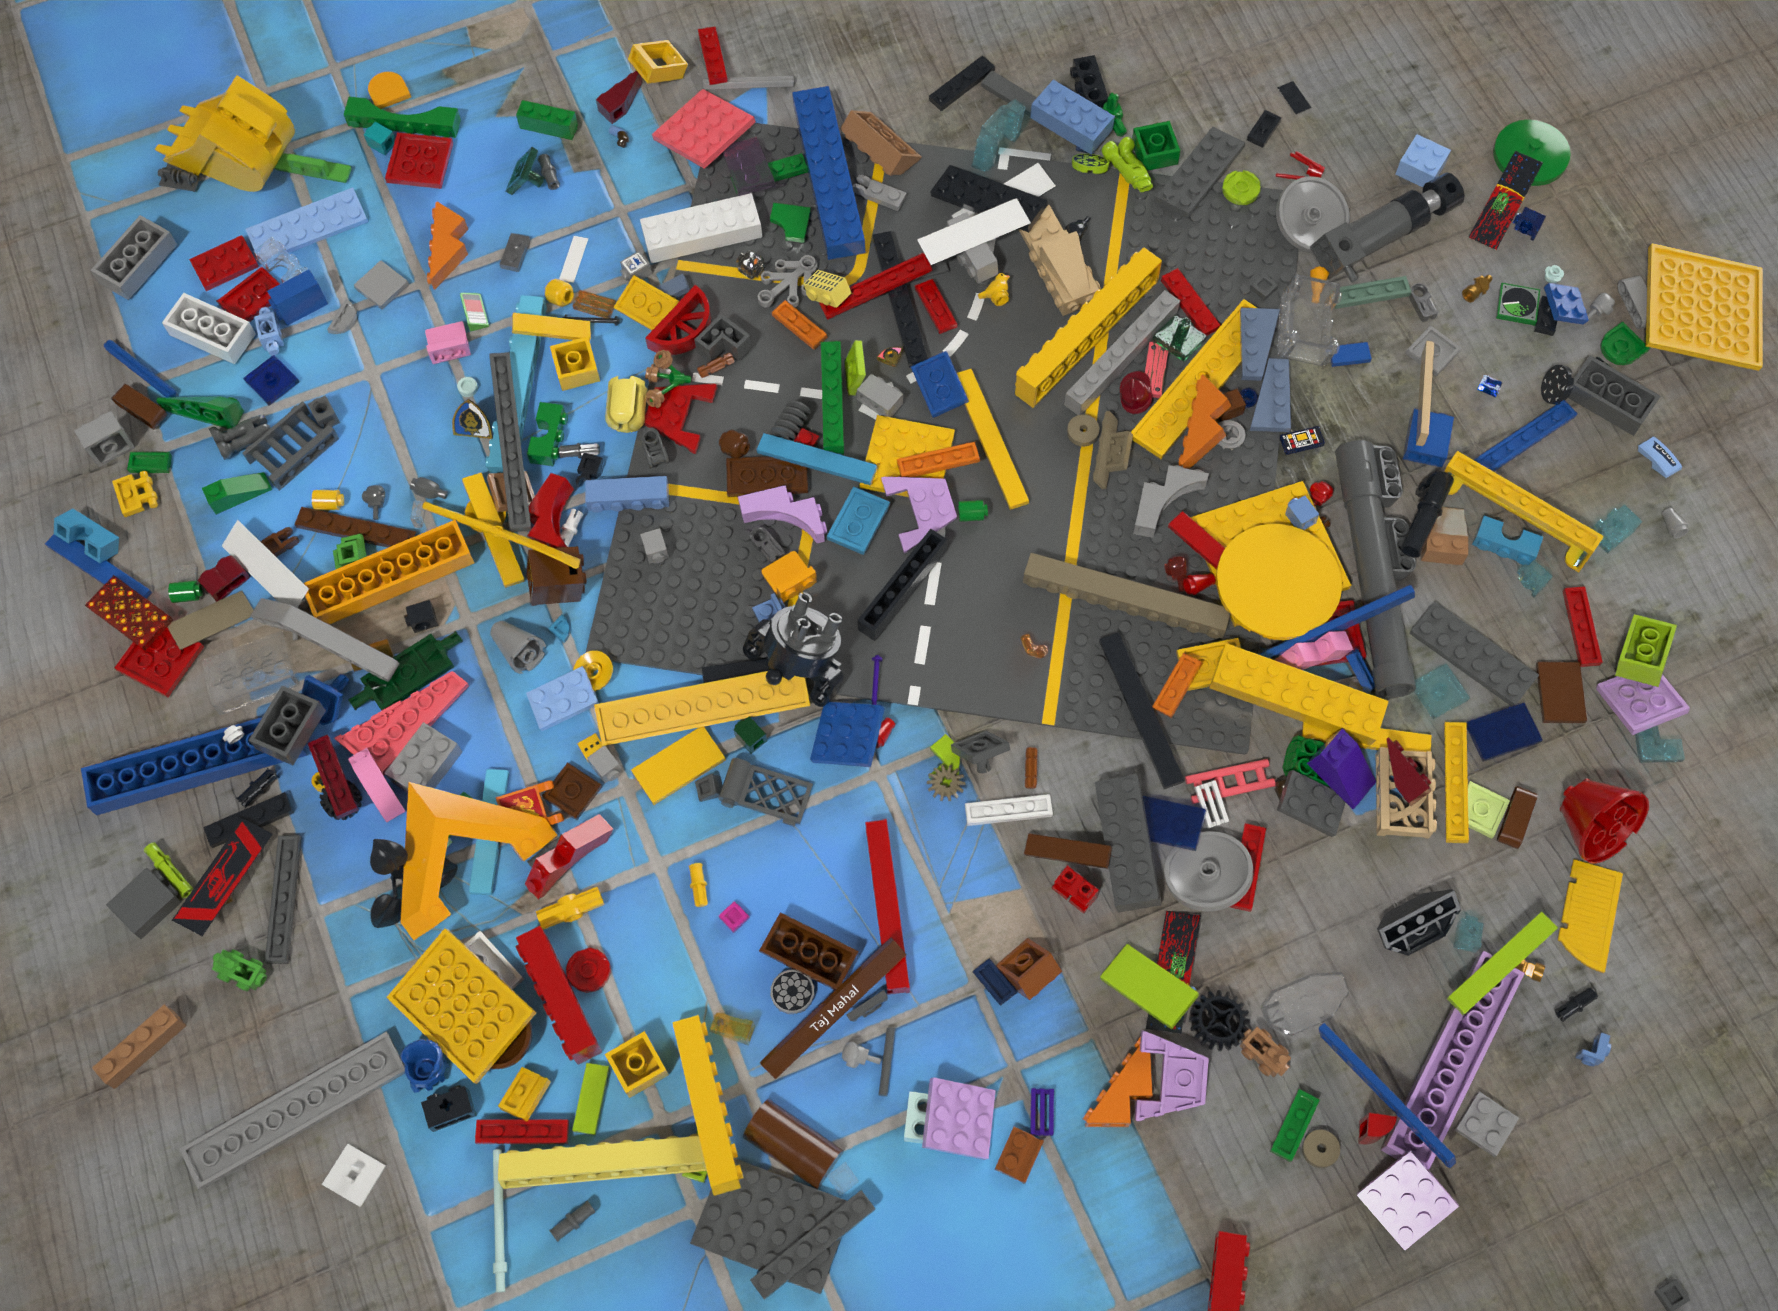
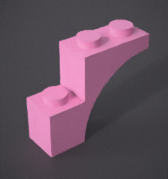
(1327, 648)

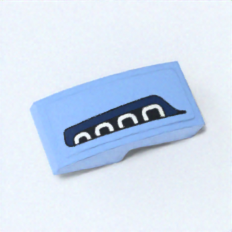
(1662, 458)

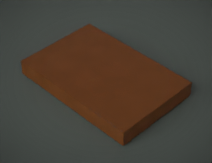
(1561, 692)

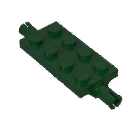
(417, 668)

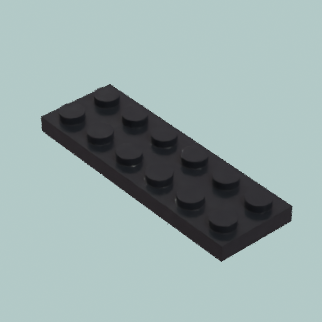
(981, 194)

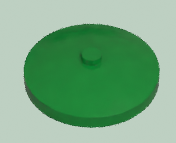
(1537, 141)

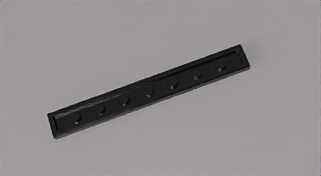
(1141, 711)

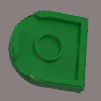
(1622, 345)

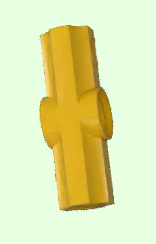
(570, 908)

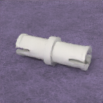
(570, 528)

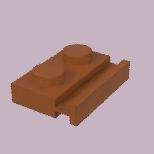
(1019, 1155)

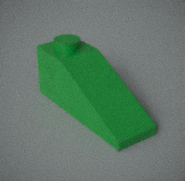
(235, 490)

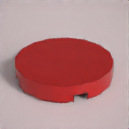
(588, 970)

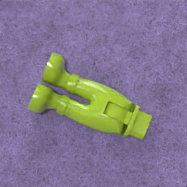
(1127, 163)

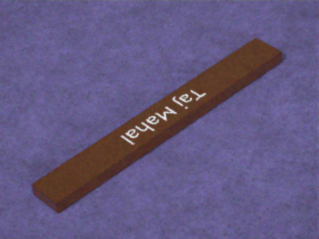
(832, 1008)

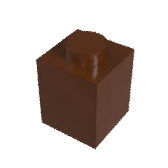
(1237, 405)

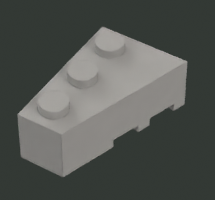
(977, 260)

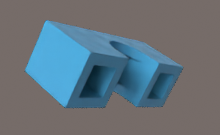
(1490, 538)
(99, 542)

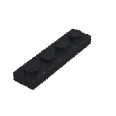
(961, 83)
(259, 814)

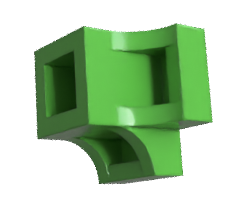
(349, 551)

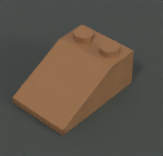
(1447, 539)

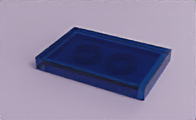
(1503, 732)
(1174, 823)

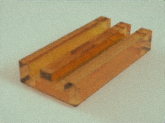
(596, 302)

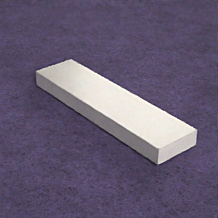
(1008, 810)

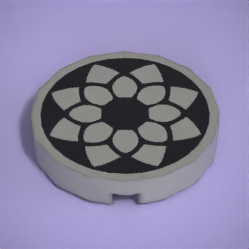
(792, 992)

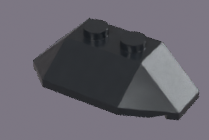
(1419, 921)

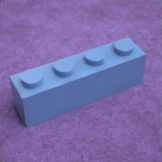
(627, 493)

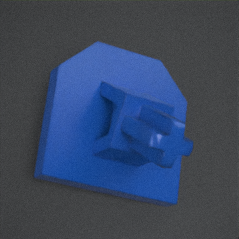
(327, 695)

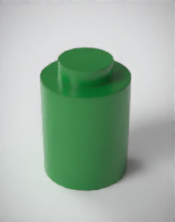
(972, 510)
(184, 591)

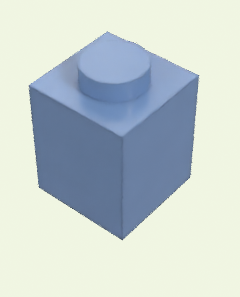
(1301, 513)

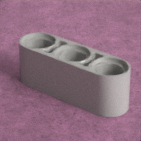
(1634, 295)

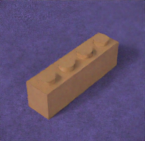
(139, 1046)

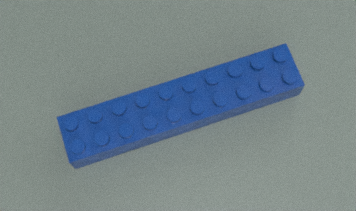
(828, 173)
(172, 769)

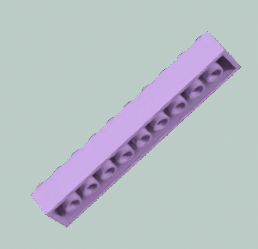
(1452, 1066)

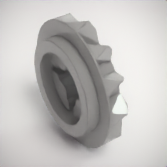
(1238, 434)

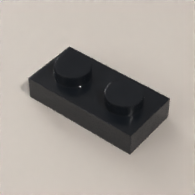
(1263, 128)
(1545, 321)

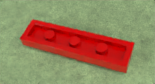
(712, 55)
(1190, 302)
(1582, 626)
(1253, 840)
(522, 1132)

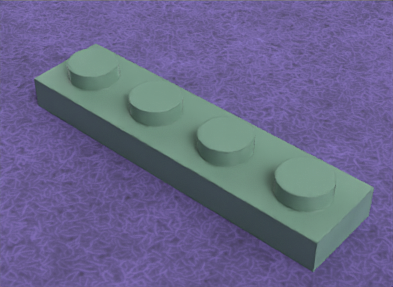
(1374, 292)

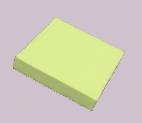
(1485, 809)

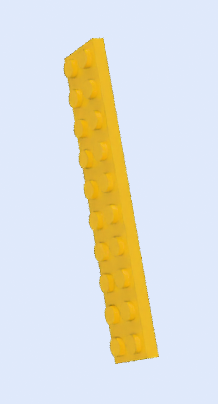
(1170, 414)
(697, 706)

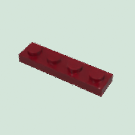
(333, 776)

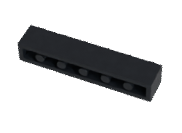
(902, 584)

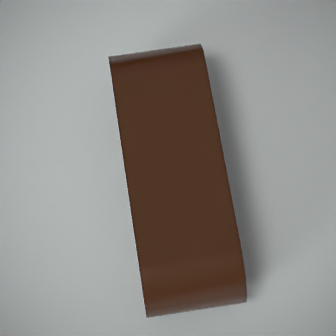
(139, 406)
(1517, 817)

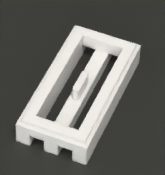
(1213, 784)

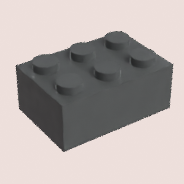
(287, 725)

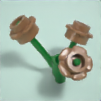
(663, 360)

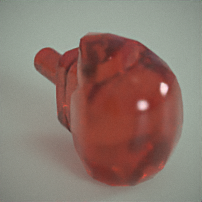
(1177, 570)

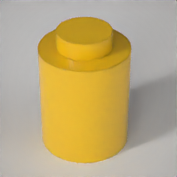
(327, 499)

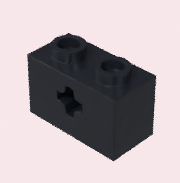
(460, 1110)

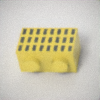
(827, 288)

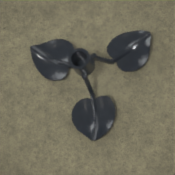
(389, 858)

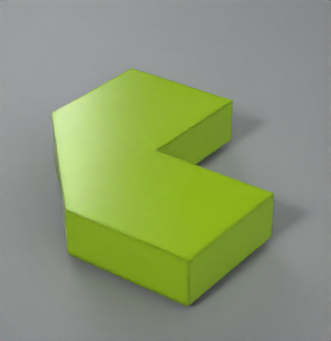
(943, 751)

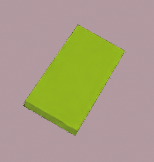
(1149, 986)

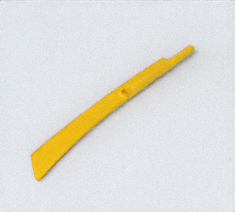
(498, 531)

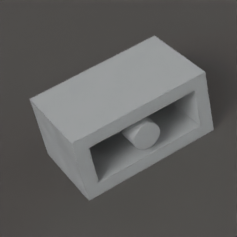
(880, 396)

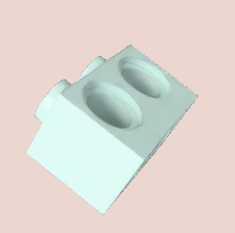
(914, 1117)

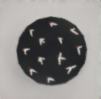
(1557, 384)

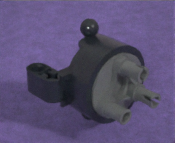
(800, 645)

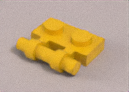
(128, 494)

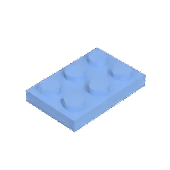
(562, 698)

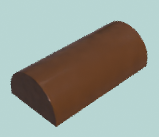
(809, 952)
(792, 1143)

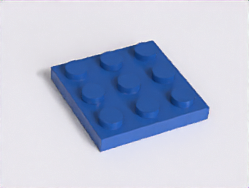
(847, 734)

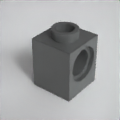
(325, 418)

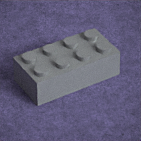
(134, 257)

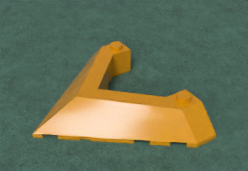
(429, 822)

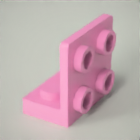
(447, 342)

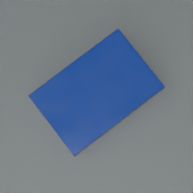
(939, 384)

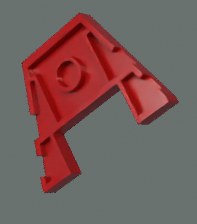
(672, 413)

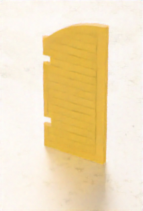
(1590, 913)

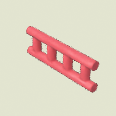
(1237, 770)

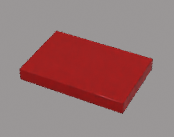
(249, 295)

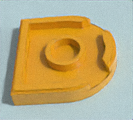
(387, 89)

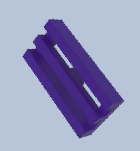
(1042, 1092)

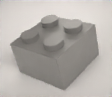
(104, 439)

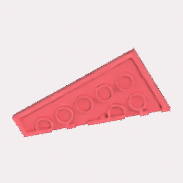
(394, 726)

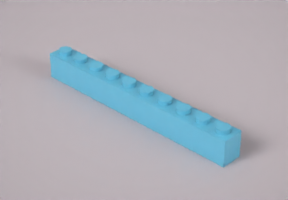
(523, 360)

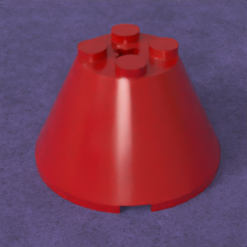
(1602, 817)

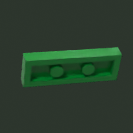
(1294, 1125)

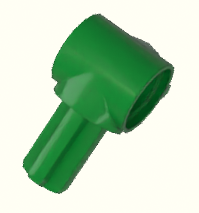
(1114, 108)

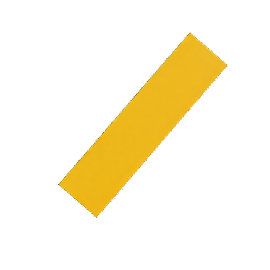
(550, 326)

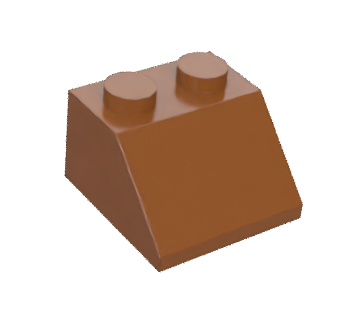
(1029, 968)

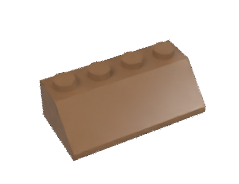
(879, 142)

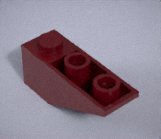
(618, 99)
(1406, 778)

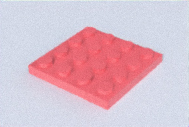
(703, 128)

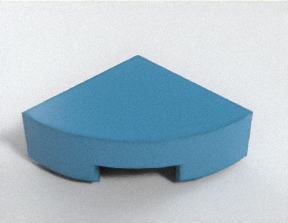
(560, 628)

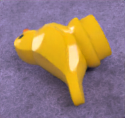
(997, 290)

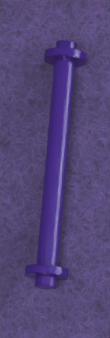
(877, 659)

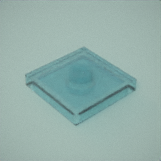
(1440, 691)

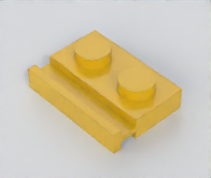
(524, 1094)

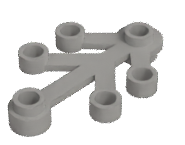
(787, 279)

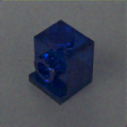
(1529, 222)

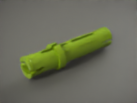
(163, 863)

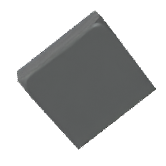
(708, 787)

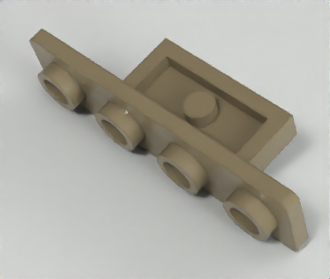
(1113, 450)

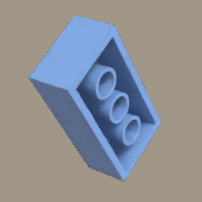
(1072, 117)

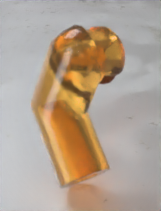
(1031, 649)

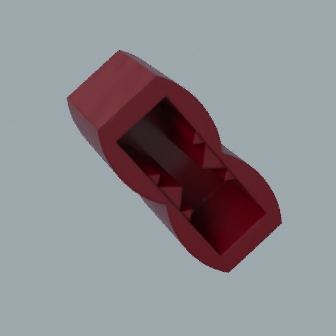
(223, 578)

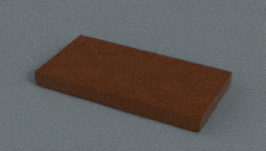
(763, 473)

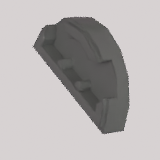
(868, 1007)

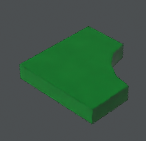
(792, 220)

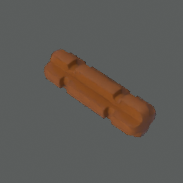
(715, 365)
(1031, 768)

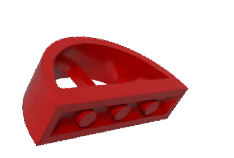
(681, 312)

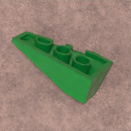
(211, 409)

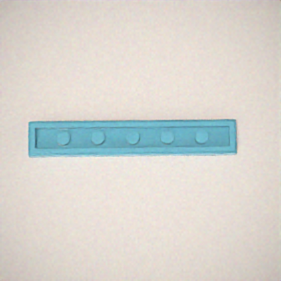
(487, 851)

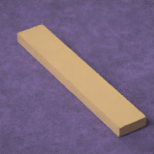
(1425, 393)

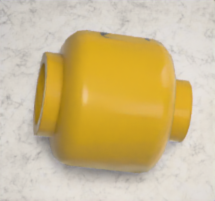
(559, 292)

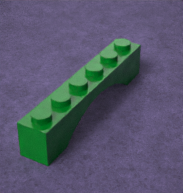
(436, 122)
(832, 397)

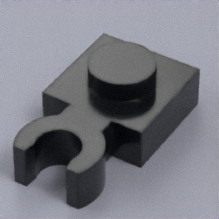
(588, 468)

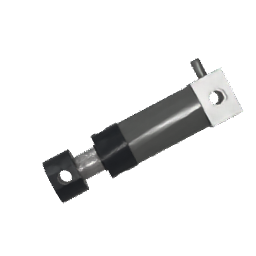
(1351, 242)

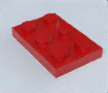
(224, 263)

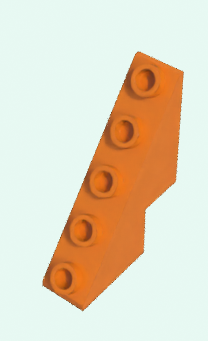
(445, 246)
(1203, 429)
(1130, 1084)

